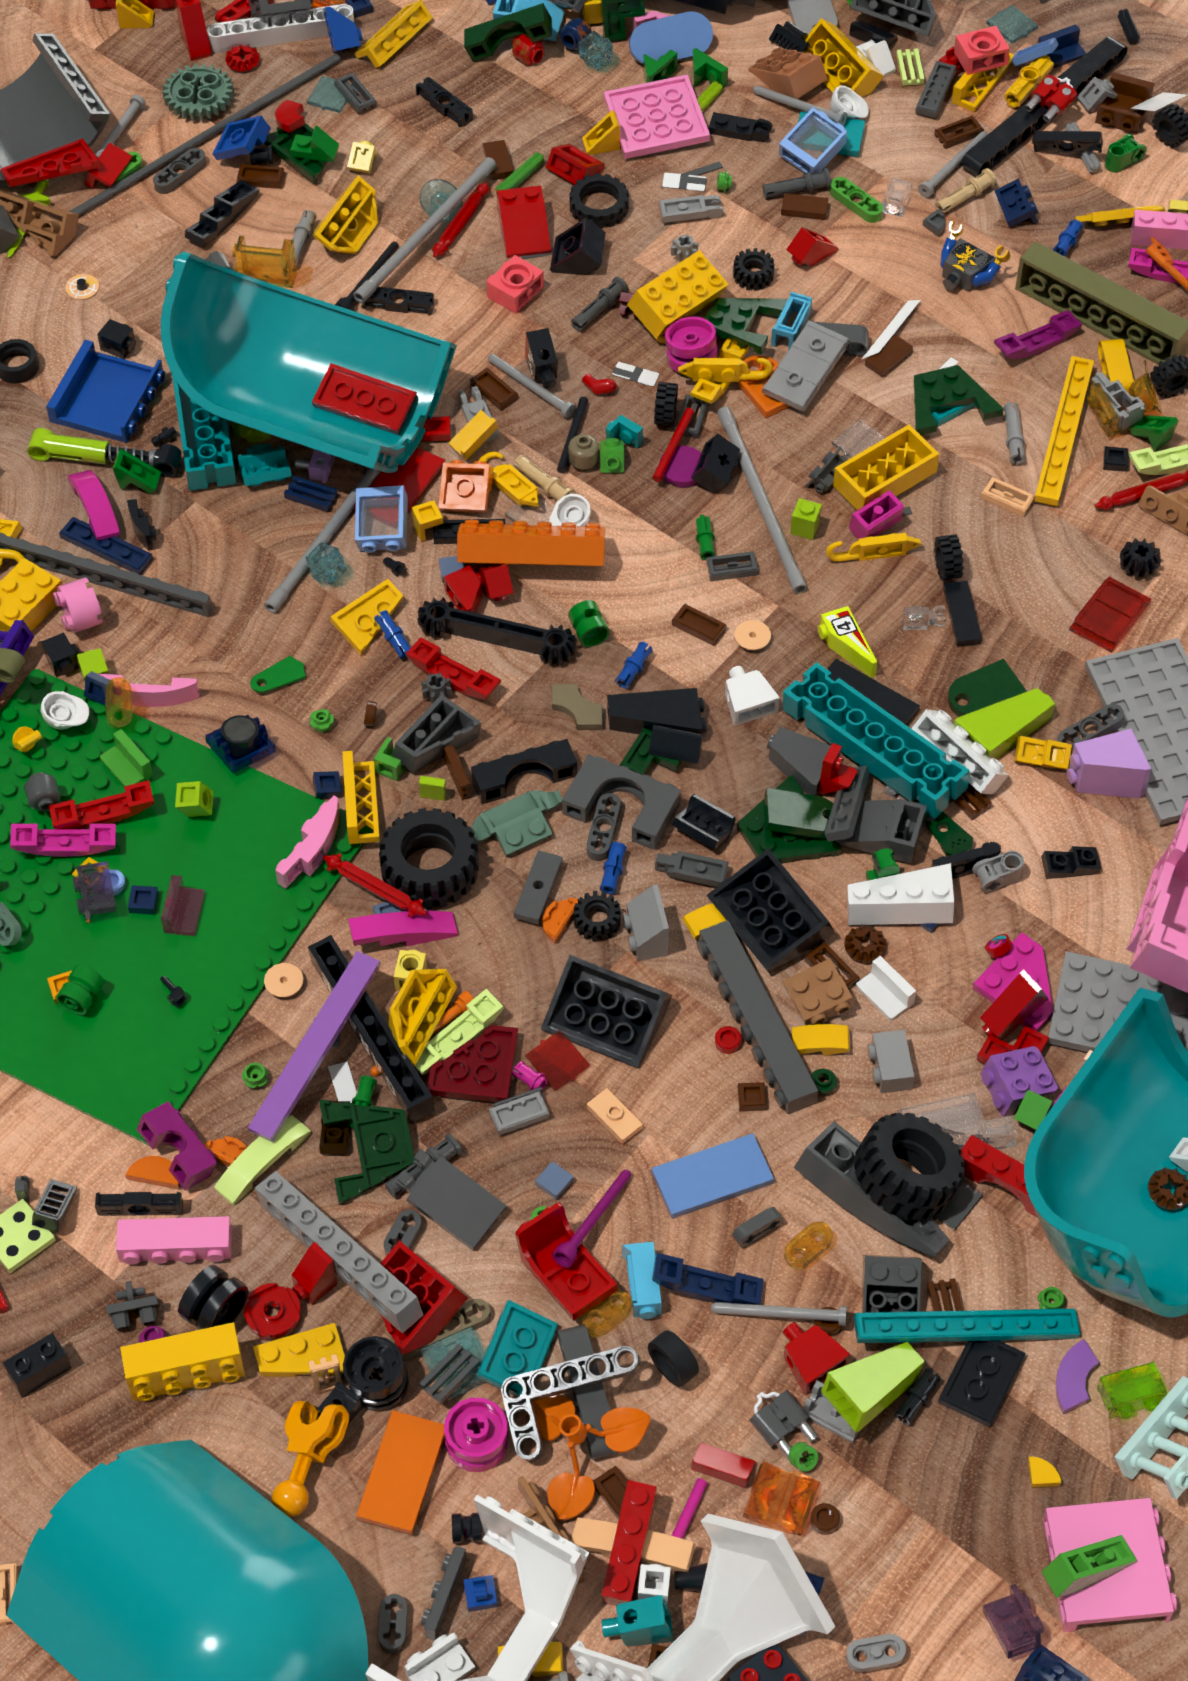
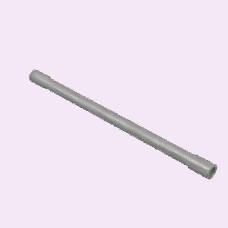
(433, 221)
(793, 573)
(281, 593)

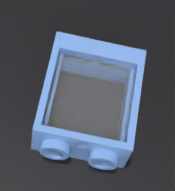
(813, 142)
(381, 518)

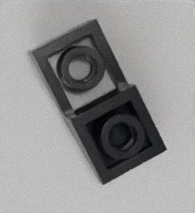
(141, 525)
(1076, 862)

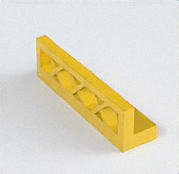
(395, 33)
(966, 87)
(352, 797)

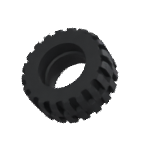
(428, 830)
(893, 1183)

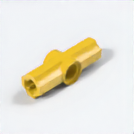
(1029, 79)

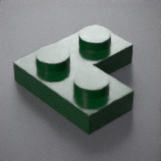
(613, 16)
(640, 760)

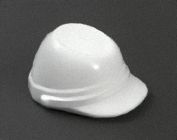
(848, 101)
(572, 509)
(64, 710)

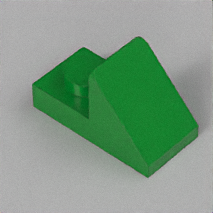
(708, 68)
(659, 69)
(316, 147)
(1157, 428)
(133, 470)

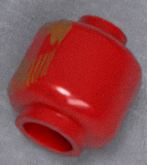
(526, 51)

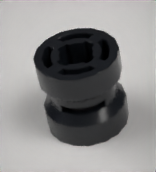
(473, 1530)

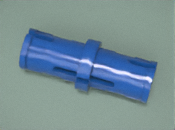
(1068, 237)
(393, 633)
(633, 665)
(613, 868)

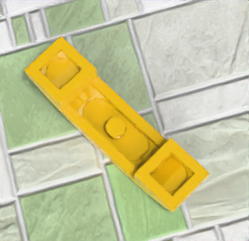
(712, 391)

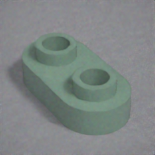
(9, 927)

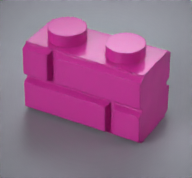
(876, 516)

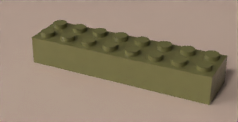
(1101, 304)

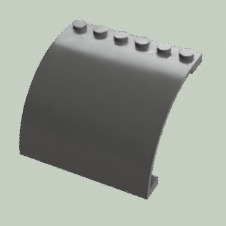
(47, 107)

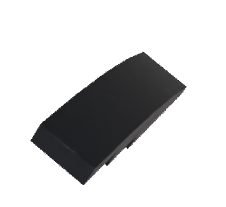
(223, 213)

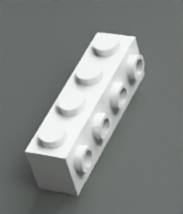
(985, 773)

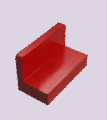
(112, 163)

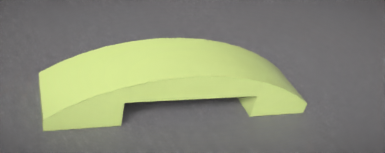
(1160, 462)
(468, 1026)
(258, 1158)

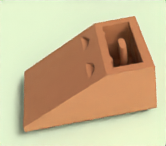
(790, 71)

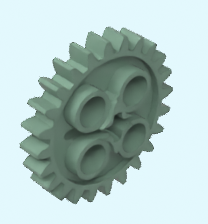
(184, 87)

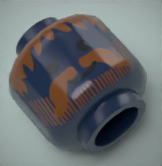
(574, 32)

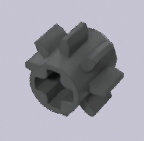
(435, 686)

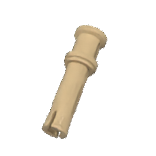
(973, 187)
(551, 485)

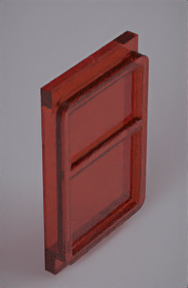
(1109, 614)

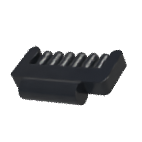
(790, 33)

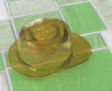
(1143, 389)

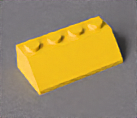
(842, 60)

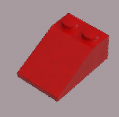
(523, 221)

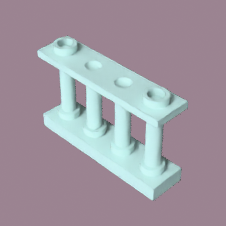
(1153, 1435)

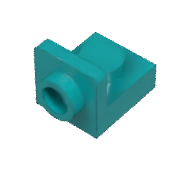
(625, 430)

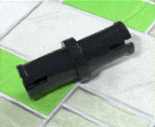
(917, 1396)

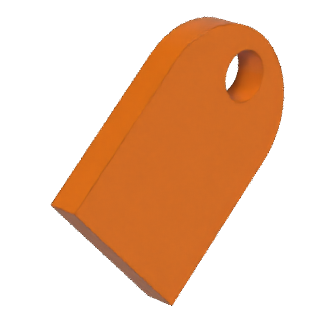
(753, 388)

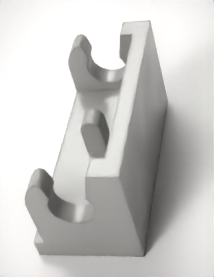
(826, 1416)

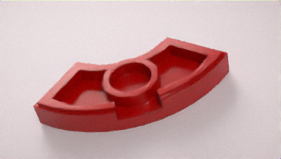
(288, 116)

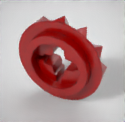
(235, 62)

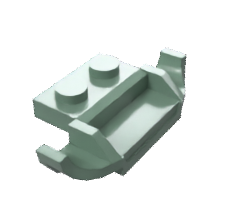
(517, 821)

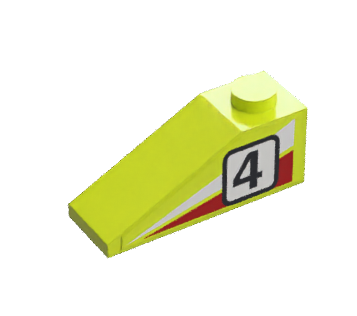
(847, 640)

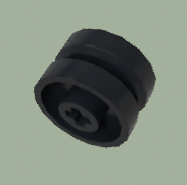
(212, 1299)

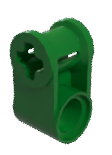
(1124, 153)

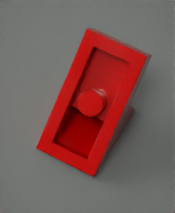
(834, 773)

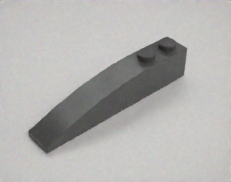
(830, 1167)

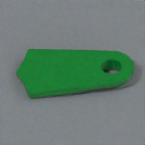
(279, 675)

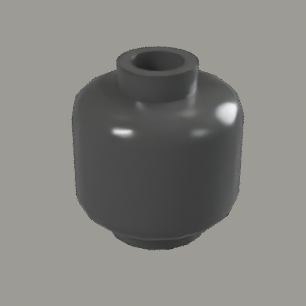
(41, 791)

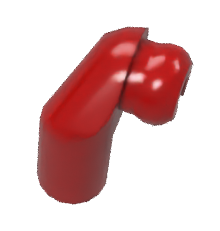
(601, 386)

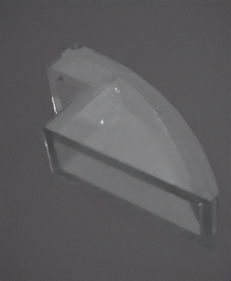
(963, 1118)

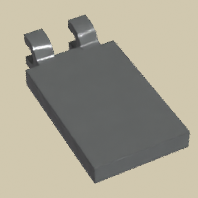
(451, 1199)

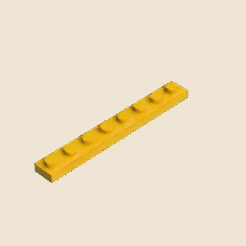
(1064, 431)

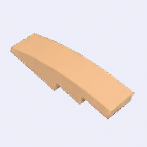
(658, 1547)

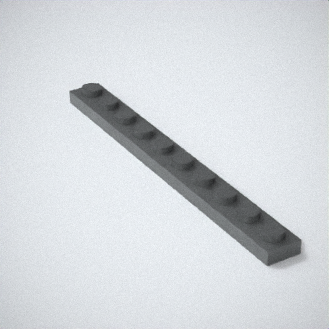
(110, 576)

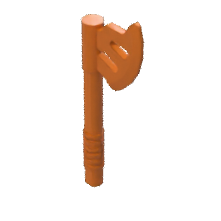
(1164, 259)

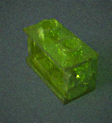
(1132, 1390)

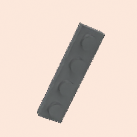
(847, 807)

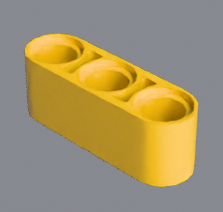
(1115, 361)

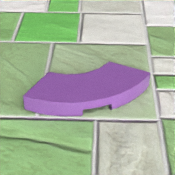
(1072, 1376)

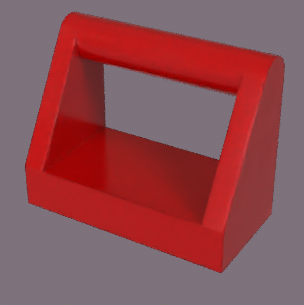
(572, 163)

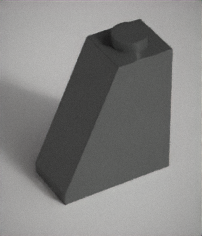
(798, 757)

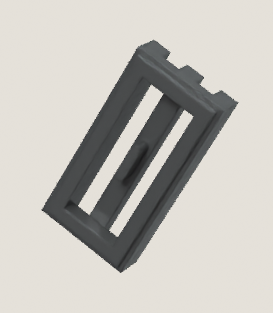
(352, 95)
(693, 431)
(732, 569)
(441, 1366)

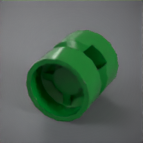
(588, 623)
(80, 989)

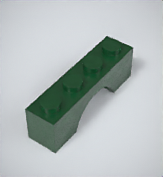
(484, 38)

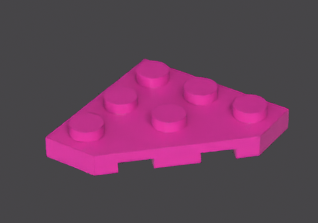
(1025, 956)

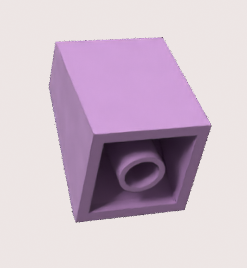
(1110, 766)

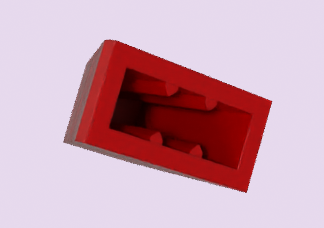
(193, 28)
(1013, 1006)

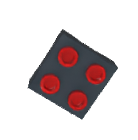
(768, 1665)

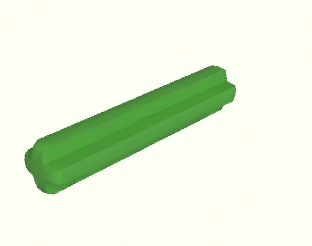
(522, 172)

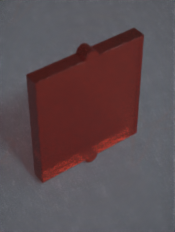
(557, 1060)

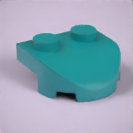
(263, 465)

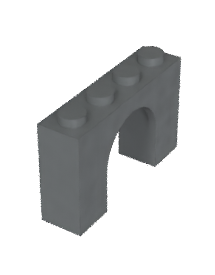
(602, 777)

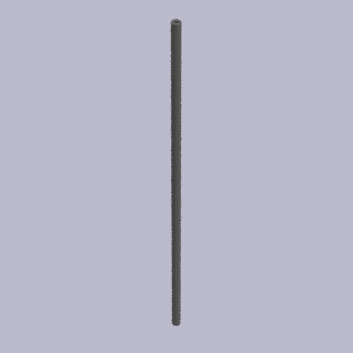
(202, 137)

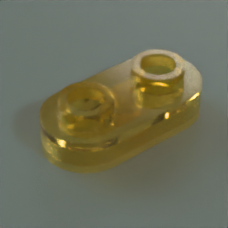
(118, 703)
(806, 1246)
(609, 1314)

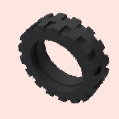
(597, 184)

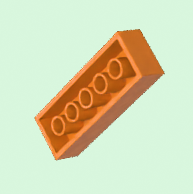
(531, 543)

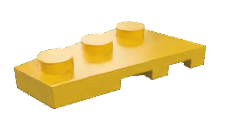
(357, 619)
(292, 1353)

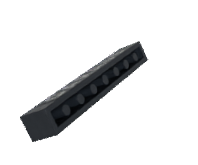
(375, 1036)

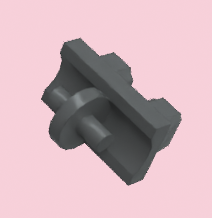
(146, 1307)

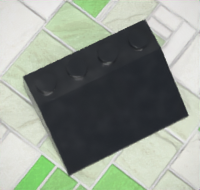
(771, 912)
(606, 1011)

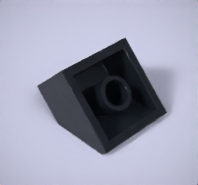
(578, 249)

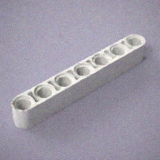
(272, 28)

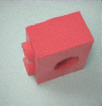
(981, 50)
(515, 284)

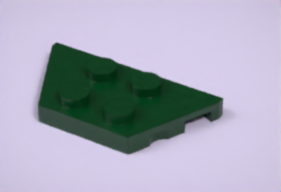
(281, 145)

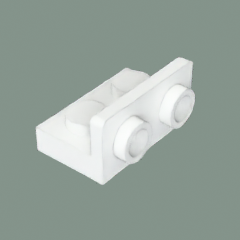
(441, 1662)

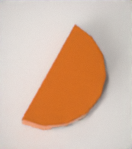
(557, 918)
(226, 1149)
(152, 1171)

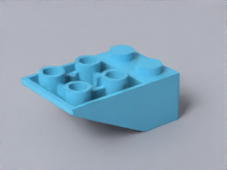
(506, 7)

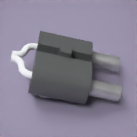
(780, 1419)

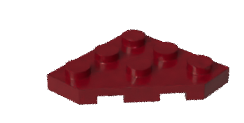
(478, 1067)

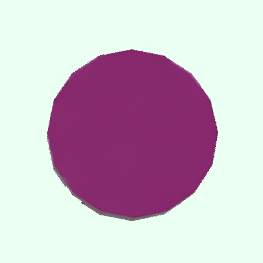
(682, 466)

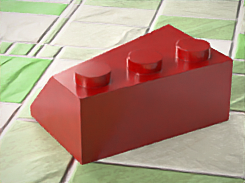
(435, 1294)

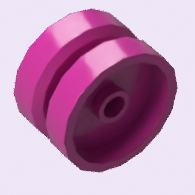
(690, 339)
(476, 1434)

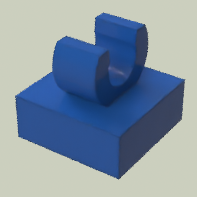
(480, 1593)

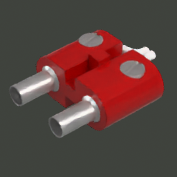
(1053, 95)

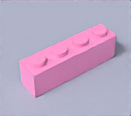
(1166, 227)
(174, 1239)

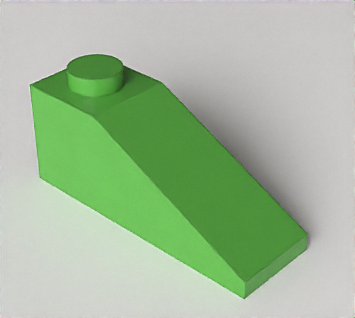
(1087, 1565)

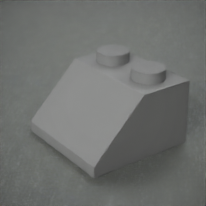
(647, 925)

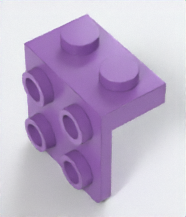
(1013, 1074)

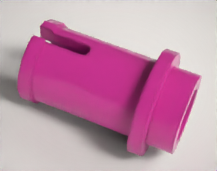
(529, 1076)

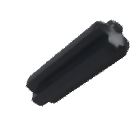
(1128, 26)

